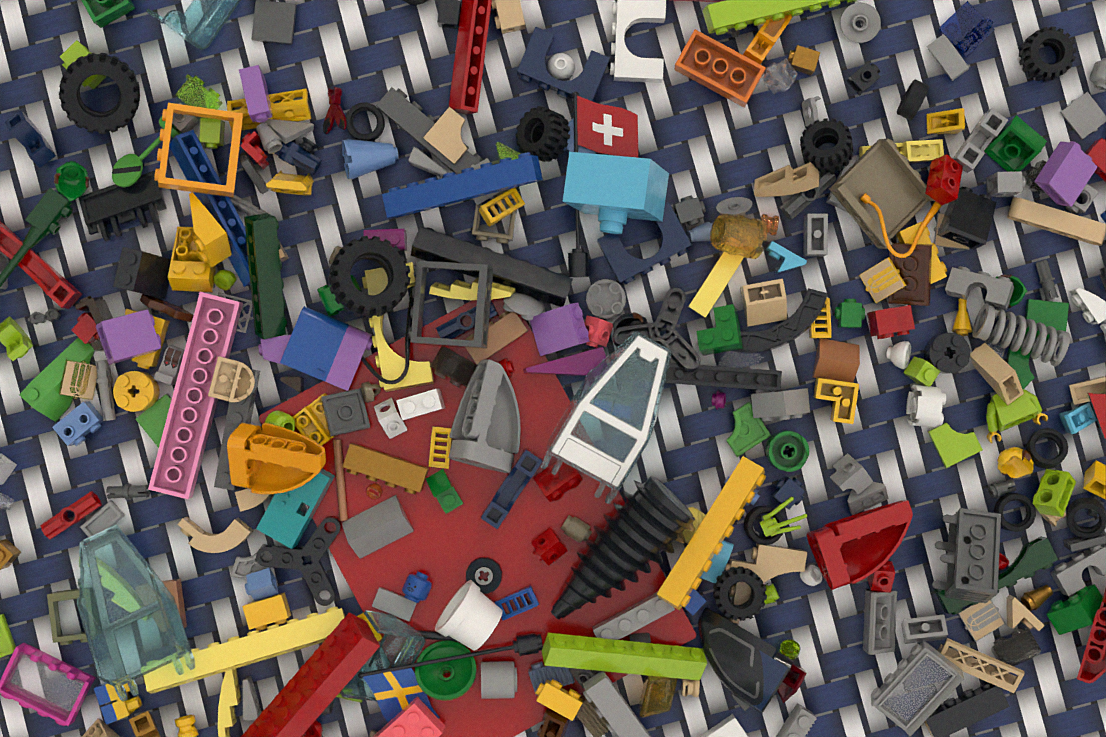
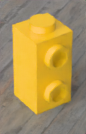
(558, 699)

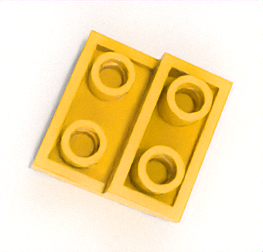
(312, 422)

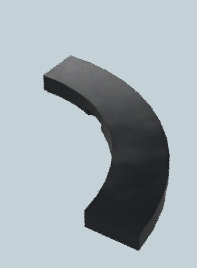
(787, 330)

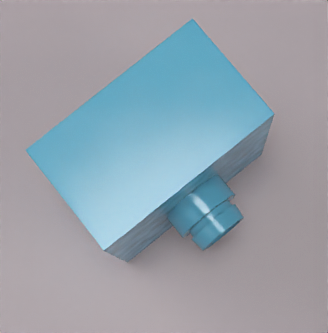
(615, 188)

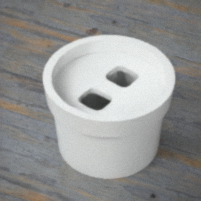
(469, 617)

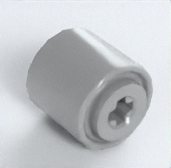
(498, 680)

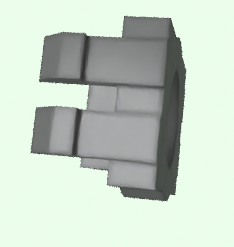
(810, 102)

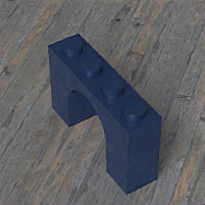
(533, 69)
(626, 266)

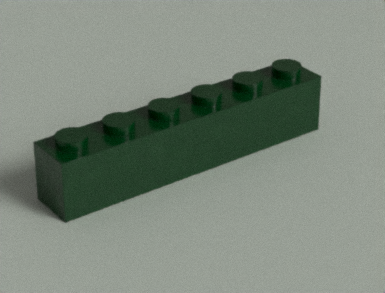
(265, 275)

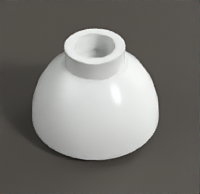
(561, 66)
(900, 354)

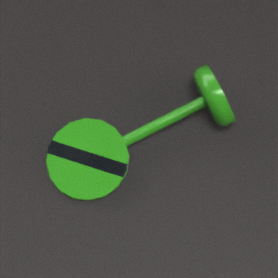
(130, 166)

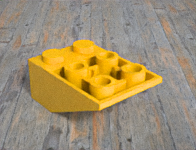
(186, 268)

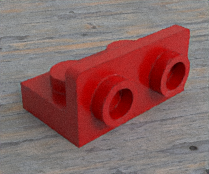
(250, 145)
(556, 485)

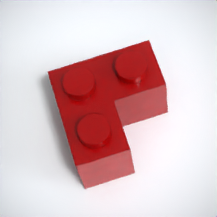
(887, 321)

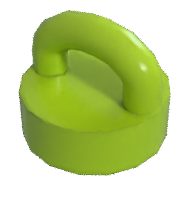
(224, 279)

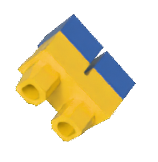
(116, 709)

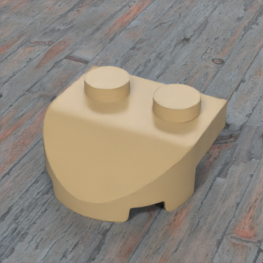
(231, 380)

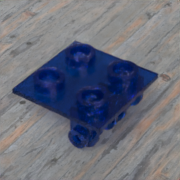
(967, 28)

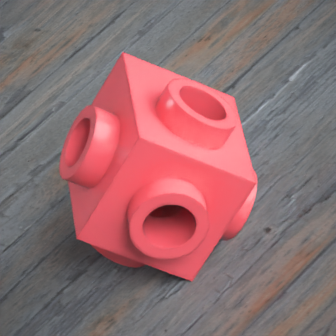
(598, 330)

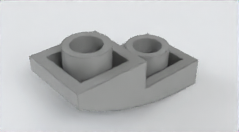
(948, 57)

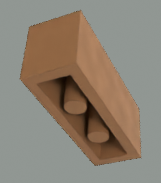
(499, 336)

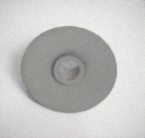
(734, 206)

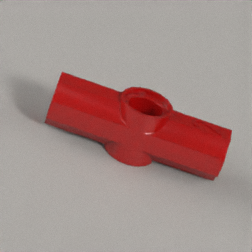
(61, 522)

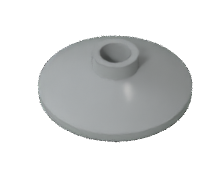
(867, 16)

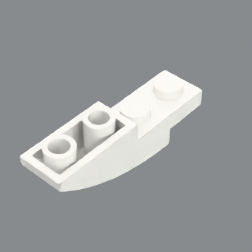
(1092, 306)

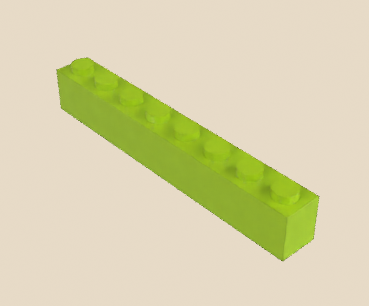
(740, 13)
(623, 656)

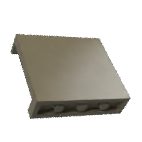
(890, 185)

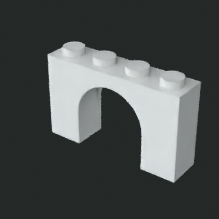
(626, 65)

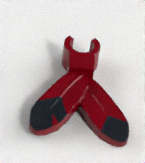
(335, 111)

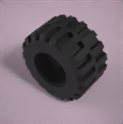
(1058, 42)
(547, 123)
(822, 133)
(744, 610)

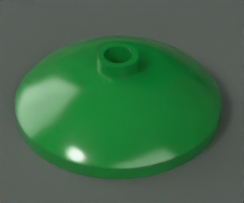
(431, 676)

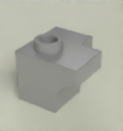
(850, 475)

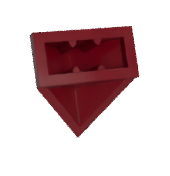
(791, 682)

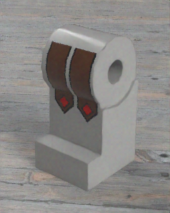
(170, 365)

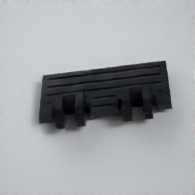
(111, 202)

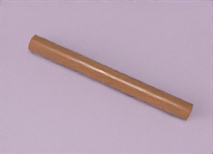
(340, 480)

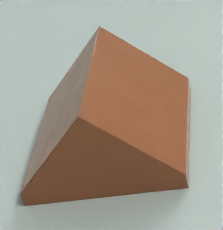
(836, 360)

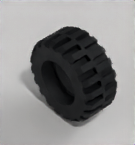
(86, 117)
(388, 258)

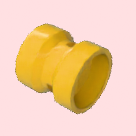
(186, 726)

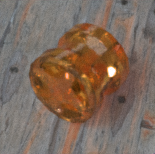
(771, 223)

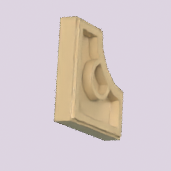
(446, 136)

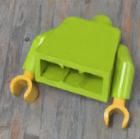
(1006, 416)

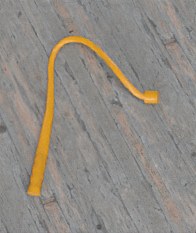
(934, 209)

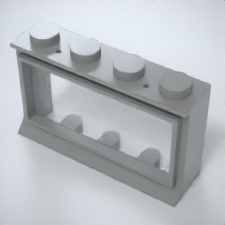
(916, 687)

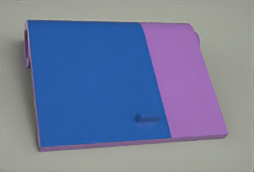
(326, 348)

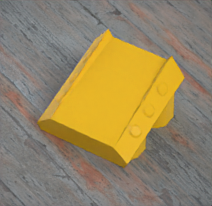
(291, 184)

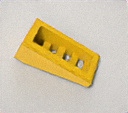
(498, 200)
(827, 334)
(441, 430)

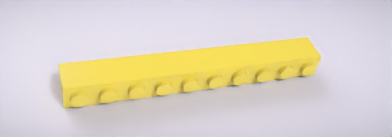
(247, 650)

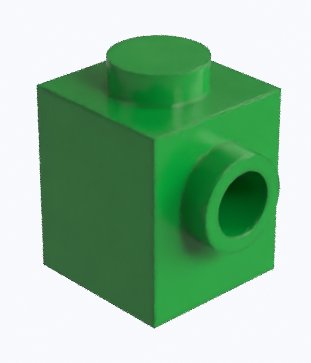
(849, 314)

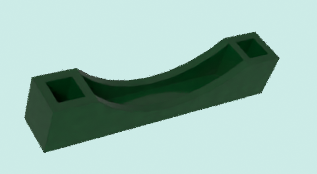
(1032, 557)

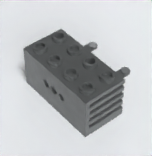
(973, 553)

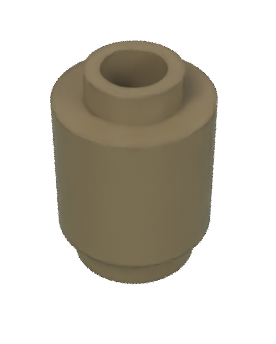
(576, 529)

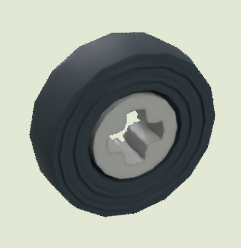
(485, 564)

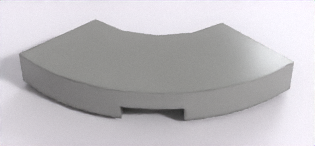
(248, 565)

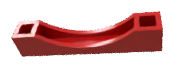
(39, 270)

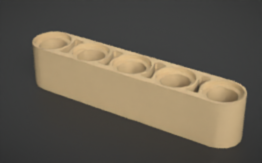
(1057, 221)

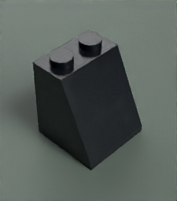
(968, 219)
(142, 273)

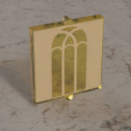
(78, 380)

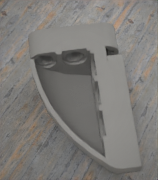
(487, 420)

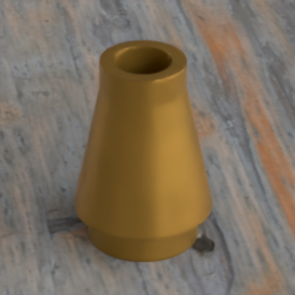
(1035, 598)

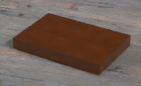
(915, 272)

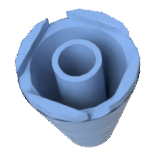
(366, 156)

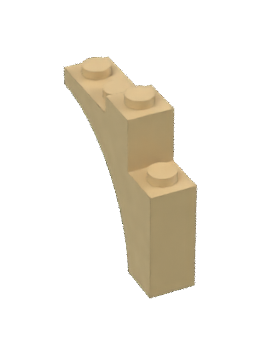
(768, 563)

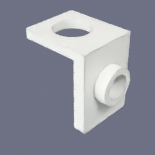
(390, 420)

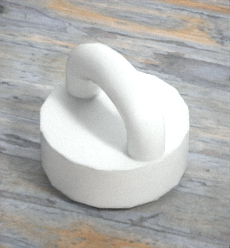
(811, 575)

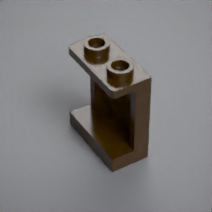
(99, 311)

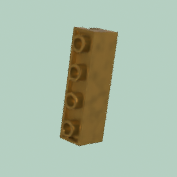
(385, 467)

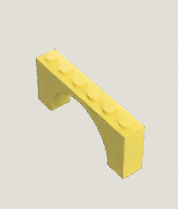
(392, 364)

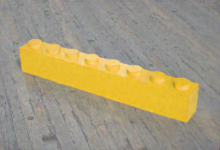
(711, 533)

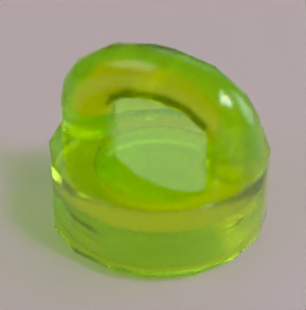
(790, 649)

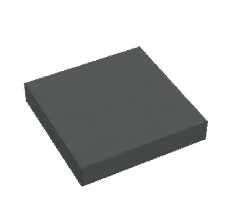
(274, 22)
(345, 412)

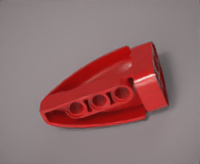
(859, 543)
(1094, 661)

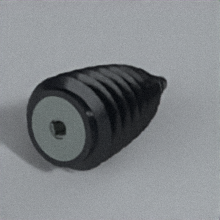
(626, 544)

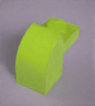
(14, 339)

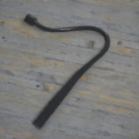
(407, 349)

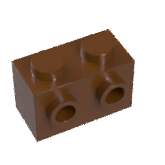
(554, 724)

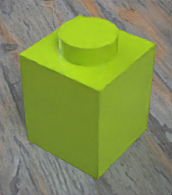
(212, 132)
(921, 372)

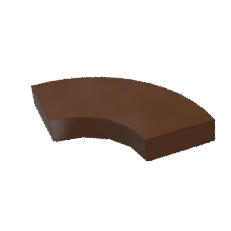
(166, 307)

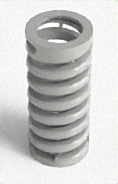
(1017, 340)

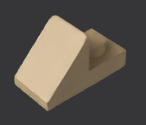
(1017, 611)

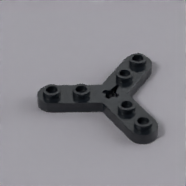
(669, 315)

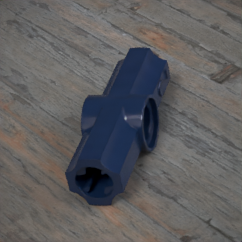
(295, 155)
(455, 326)

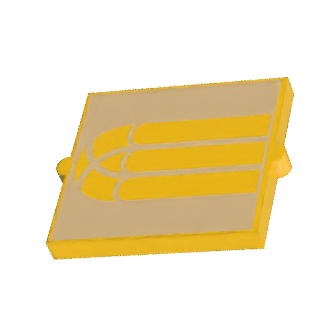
(882, 280)

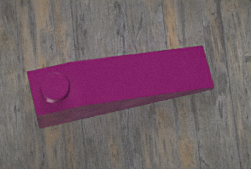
(571, 365)

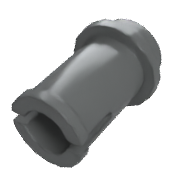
(1002, 488)

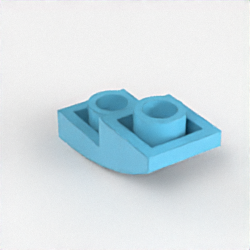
(719, 563)

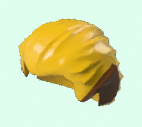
(1015, 462)

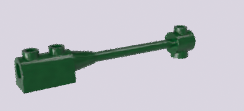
(44, 221)

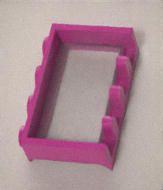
(45, 684)

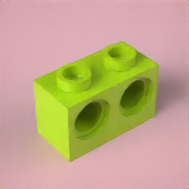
(1054, 492)

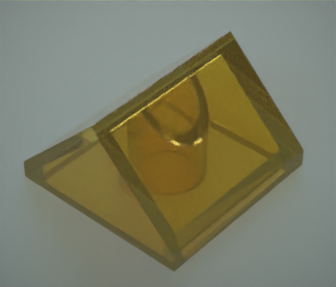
(657, 695)

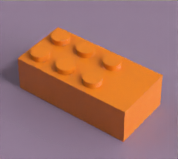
(719, 68)

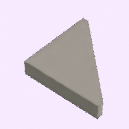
(289, 129)

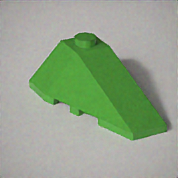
(44, 389)

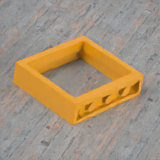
(193, 186)

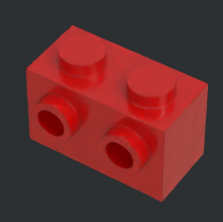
(944, 179)

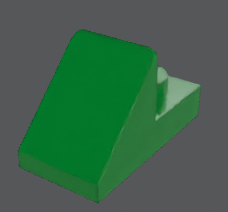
(444, 491)

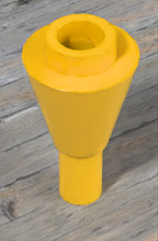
(962, 322)

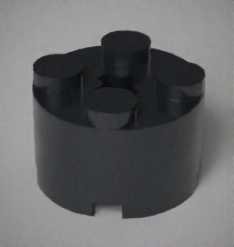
(958, 350)

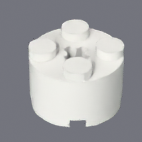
(925, 406)

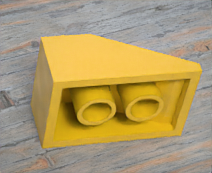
(209, 235)

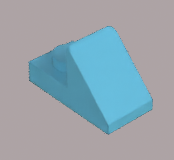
(789, 260)
(1078, 418)

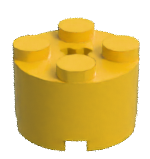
(124, 391)

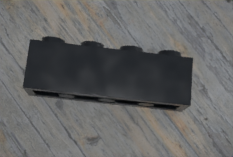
(966, 710)

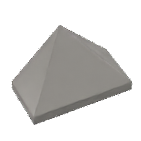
(867, 498)

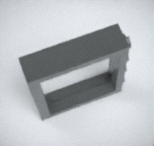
(482, 307)

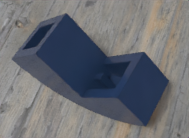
(31, 138)

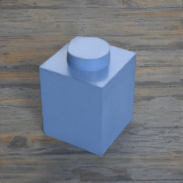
(261, 584)

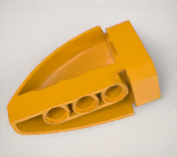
(272, 458)

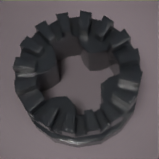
(308, 145)

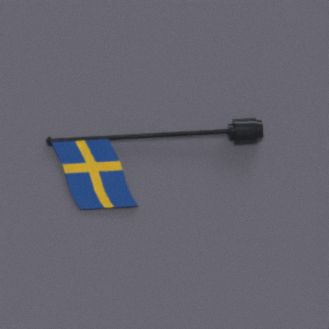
(398, 685)

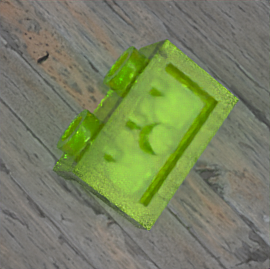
(196, 95)

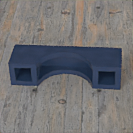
(511, 488)

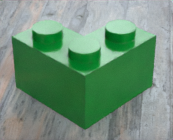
(724, 336)
(1076, 611)

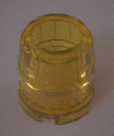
(738, 235)

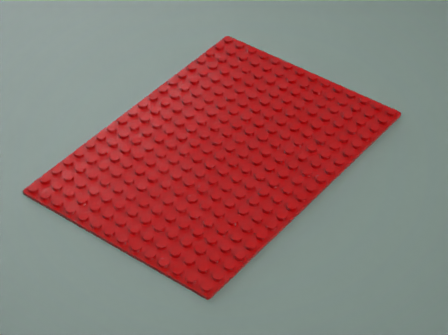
(450, 542)

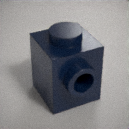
(788, 488)

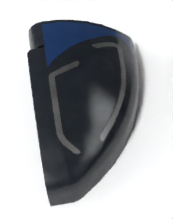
(742, 660)

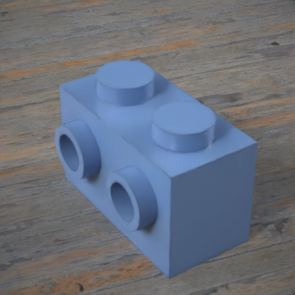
(78, 424)

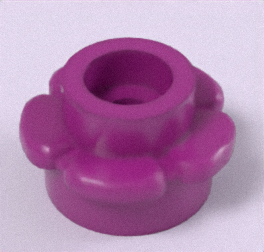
(719, 400)

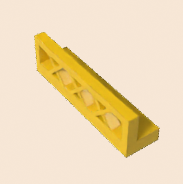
(285, 110)

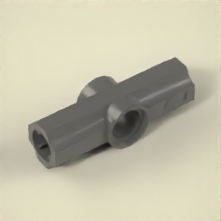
(799, 201)

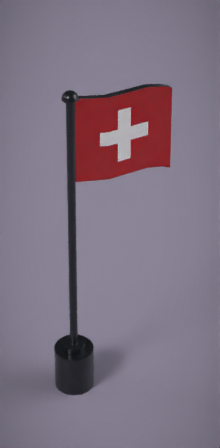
(605, 131)

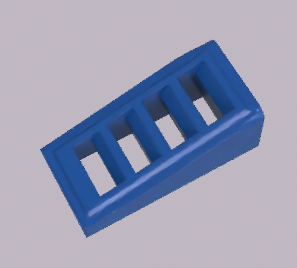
(534, 602)

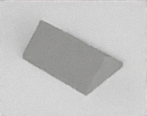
(377, 527)
(879, 622)

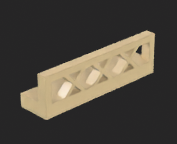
(980, 668)

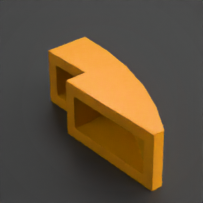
(766, 39)

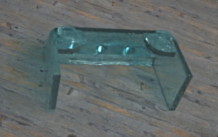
(199, 22)
(397, 648)

